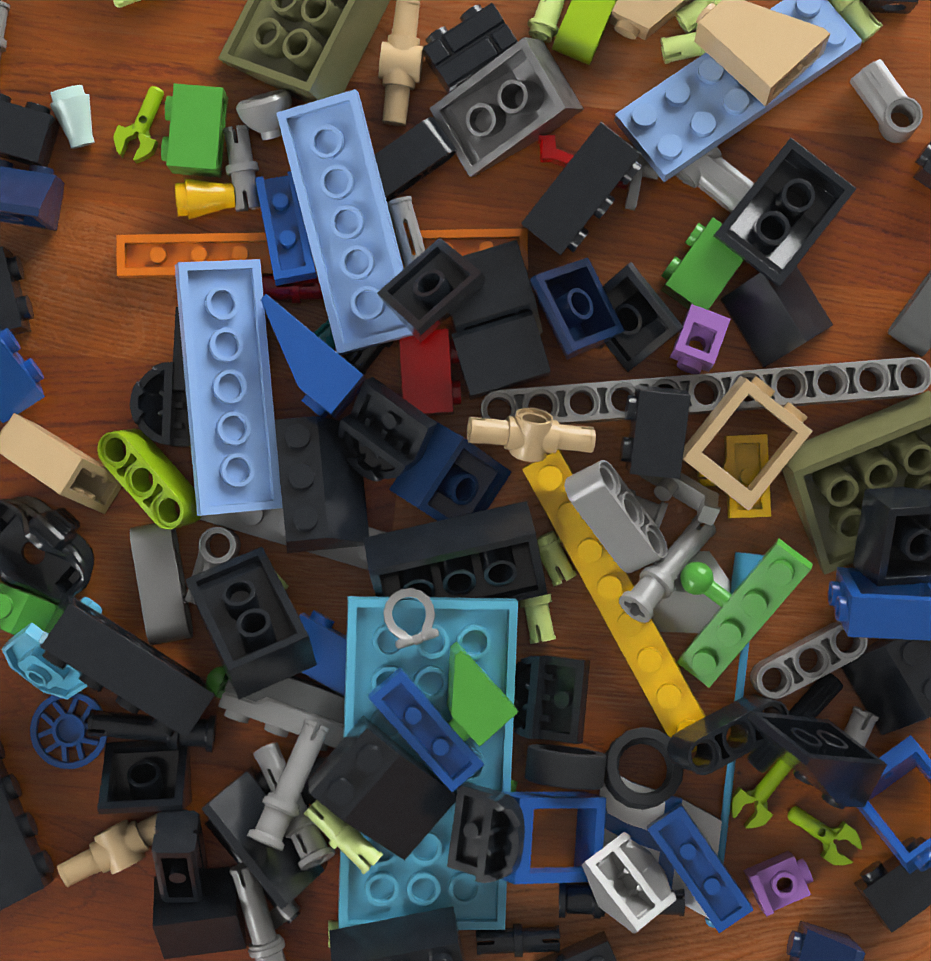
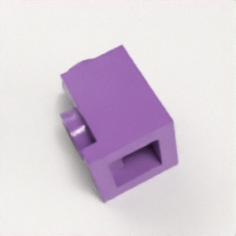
(706, 328)
(764, 880)

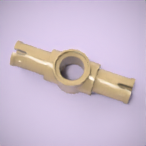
(401, 62)
(531, 434)
(111, 851)

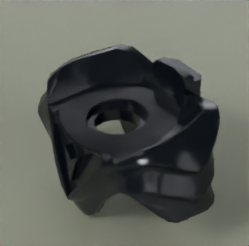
(67, 555)

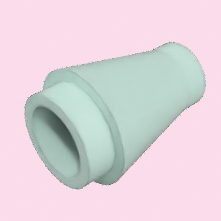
(73, 114)

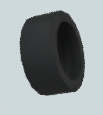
(565, 767)
(617, 787)

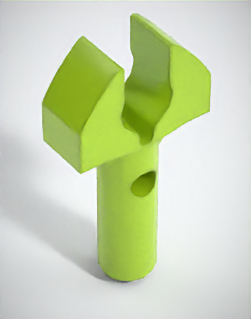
(141, 128)
(760, 795)
(826, 835)

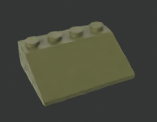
(303, 43)
(836, 467)

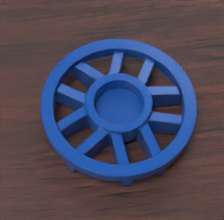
(67, 731)

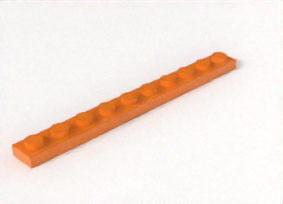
(158, 253)

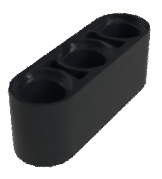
(413, 157)
(711, 732)

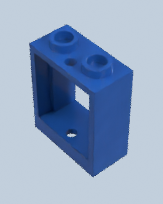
(880, 610)
(899, 762)
(589, 834)

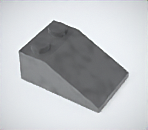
(506, 106)

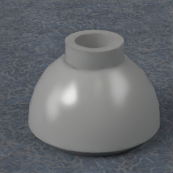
(261, 112)

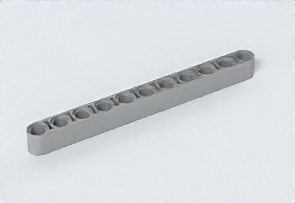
(804, 378)

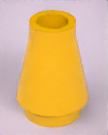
(200, 198)

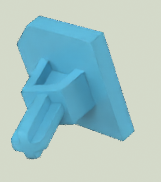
(26, 659)

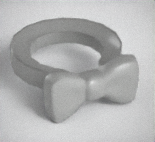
(428, 631)

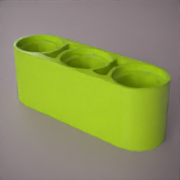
(583, 28)
(133, 474)

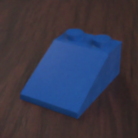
(317, 369)

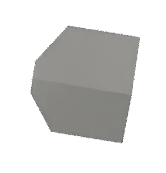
(687, 611)
(628, 883)

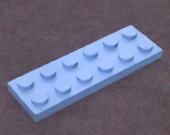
(708, 105)
(344, 217)
(228, 386)

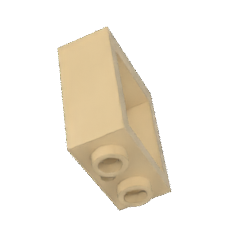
(718, 417)

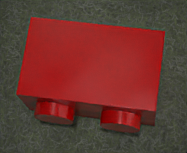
(428, 373)

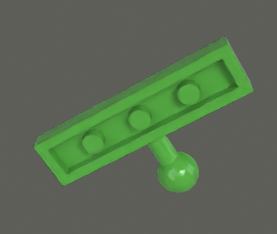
(740, 612)

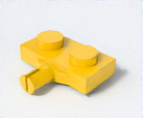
(744, 460)

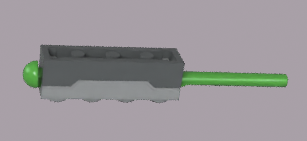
(286, 707)

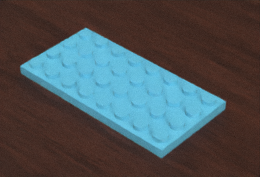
(489, 635)

